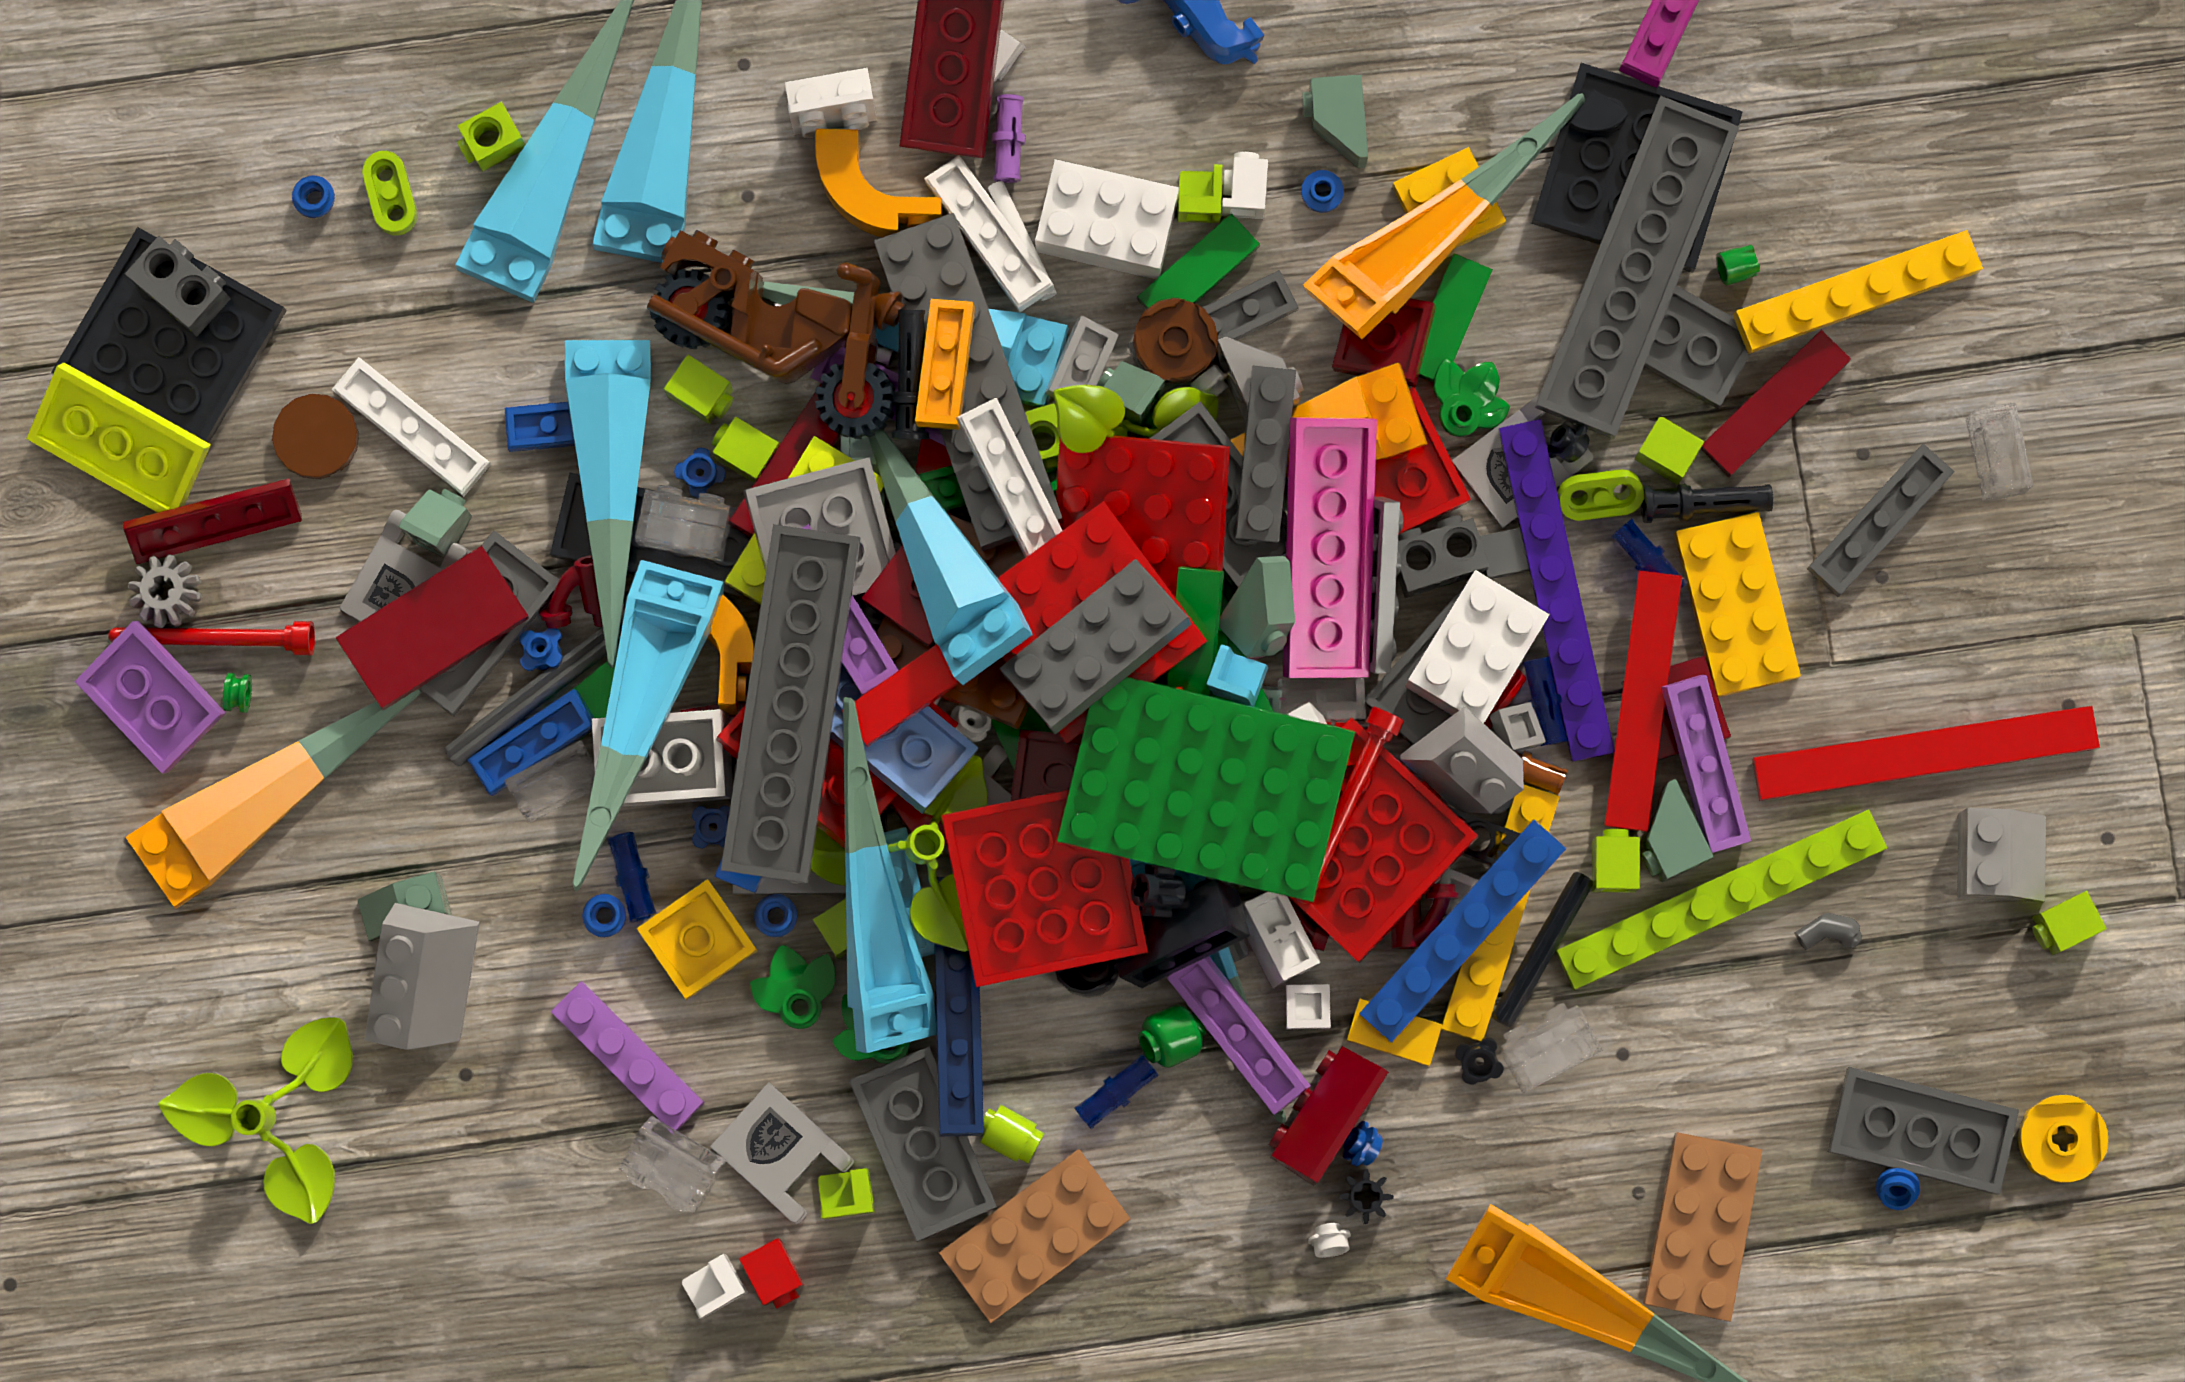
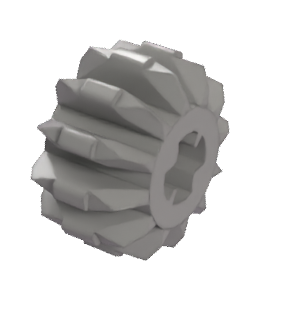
(151, 587)

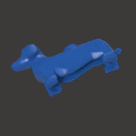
(1213, 31)

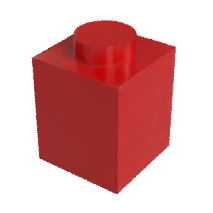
(772, 1274)

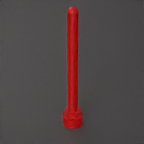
(295, 638)
(1381, 729)

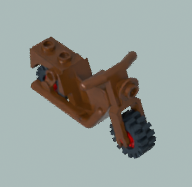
(784, 338)

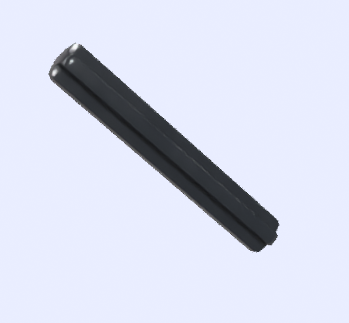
(1542, 949)

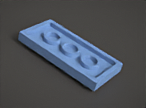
(914, 757)

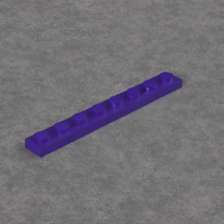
(1556, 590)

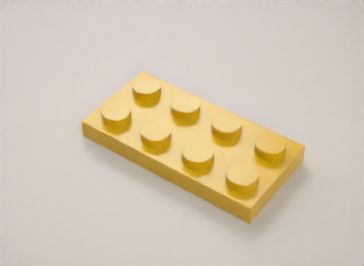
(1737, 604)

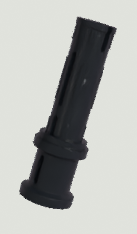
(909, 374)
(1685, 501)

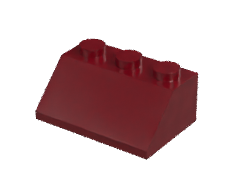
(1326, 1114)

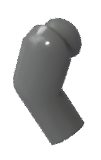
(1830, 926)

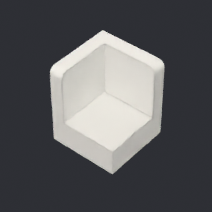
(714, 1286)

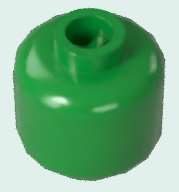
(1171, 1036)

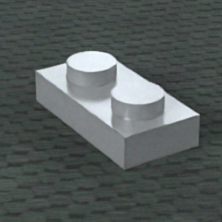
(1083, 356)

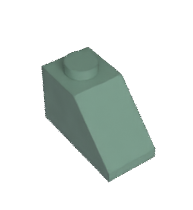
(1339, 115)
(1137, 389)
(436, 521)
(1261, 608)
(1674, 837)
(420, 892)

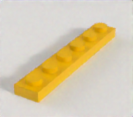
(1857, 291)
(1483, 971)

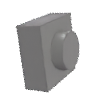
(1518, 727)

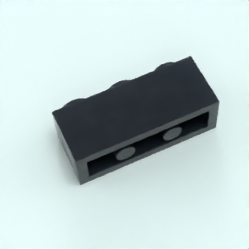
(1200, 927)

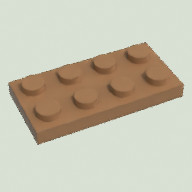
(1702, 1226)
(1034, 1236)

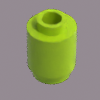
(1011, 1134)

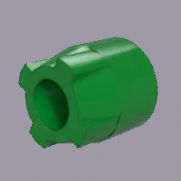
(1737, 264)

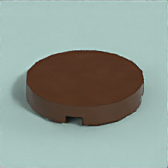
(1175, 340)
(315, 436)

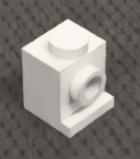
(1246, 186)

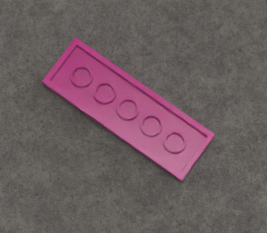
(1330, 546)

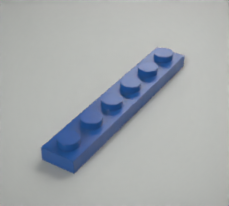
(1462, 930)

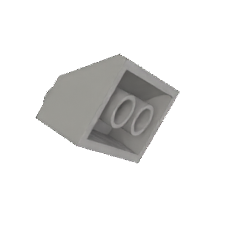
(421, 978)

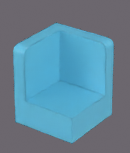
(1236, 677)

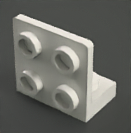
(830, 102)

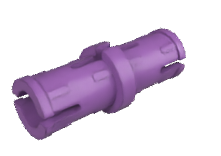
(1008, 138)

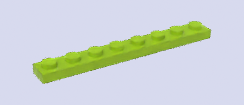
(1721, 899)

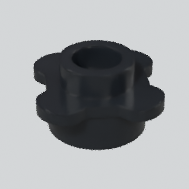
(1569, 441)
(1488, 1069)

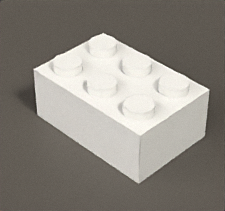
(1106, 219)
(1477, 648)
(683, 761)

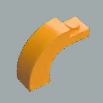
(855, 198)
(736, 651)

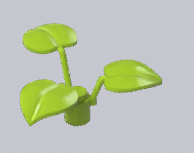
(1093, 412)
(933, 909)
(209, 1114)

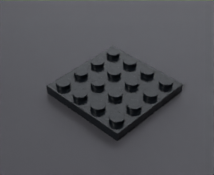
(1593, 167)
(160, 363)

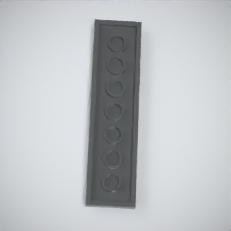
(935, 264)
(1637, 267)
(790, 703)

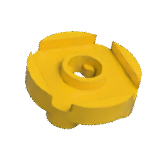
(2078, 1119)

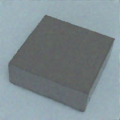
(1505, 553)

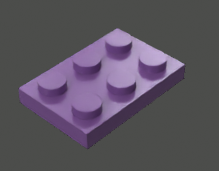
(150, 697)

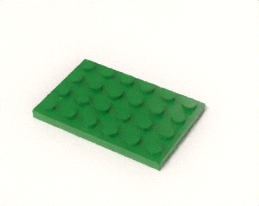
(1207, 787)

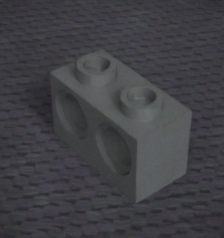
(173, 290)
(1442, 567)

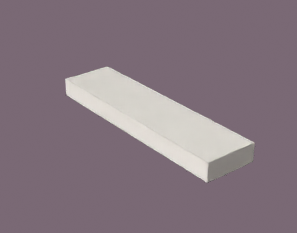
(989, 234)
(411, 427)
(1009, 475)

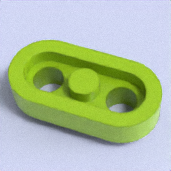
(391, 194)
(1599, 498)

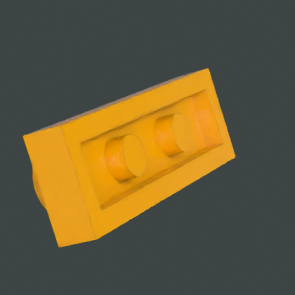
(945, 364)

